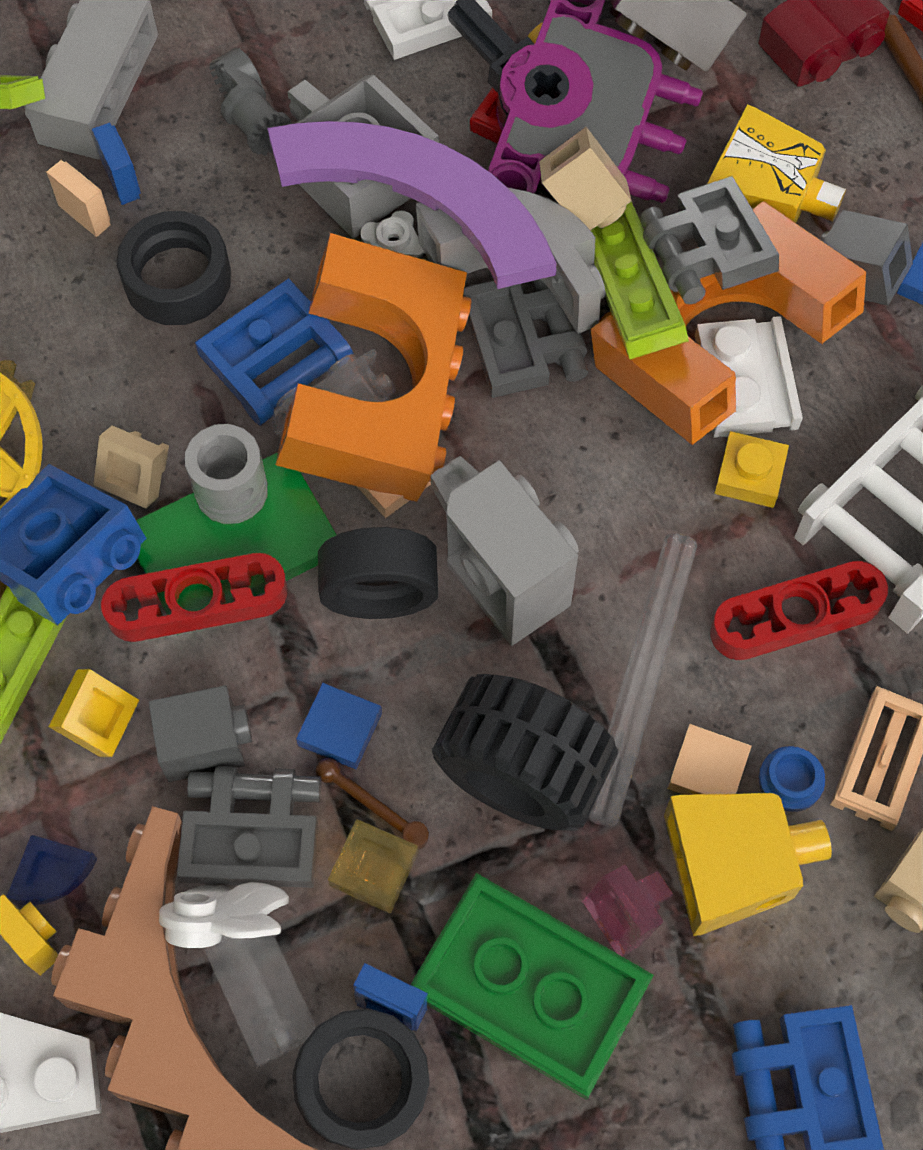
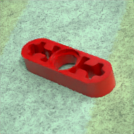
(846, 613)
(153, 624)

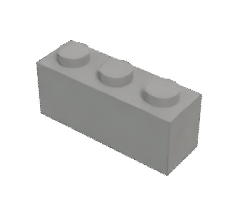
(92, 72)

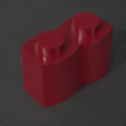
(817, 35)

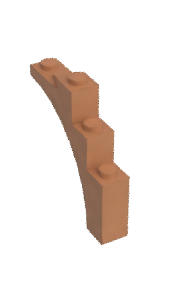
(136, 983)

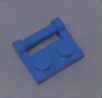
(264, 336)

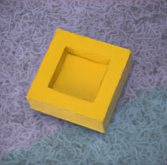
(752, 469)
(94, 713)
(27, 934)

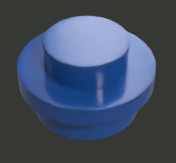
(793, 776)

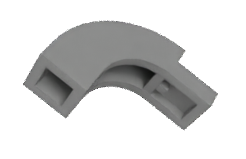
(577, 281)

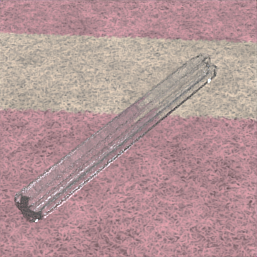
(644, 672)

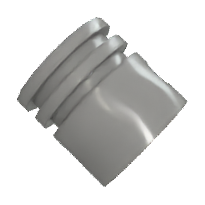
(226, 473)

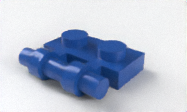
(826, 1077)

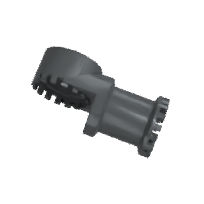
(246, 100)

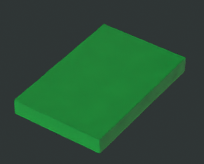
(286, 528)
(531, 985)

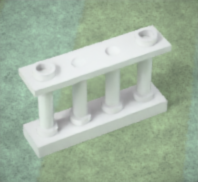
(825, 505)

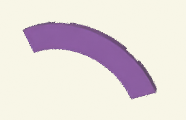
(427, 173)

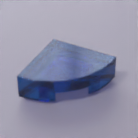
(49, 872)

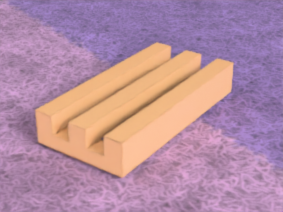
(866, 804)

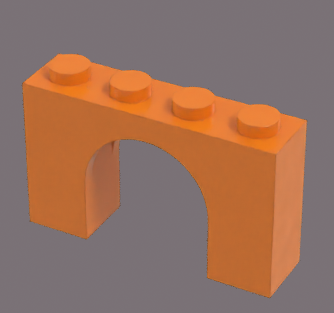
(419, 311)
(691, 386)

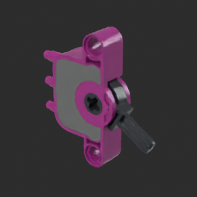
(568, 82)

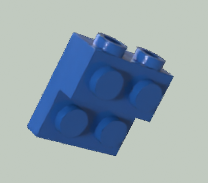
(63, 543)

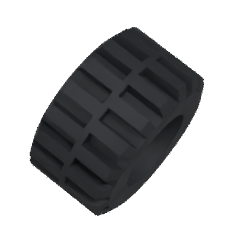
(525, 752)

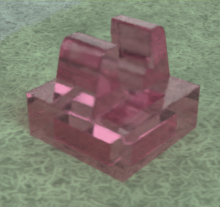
(627, 907)

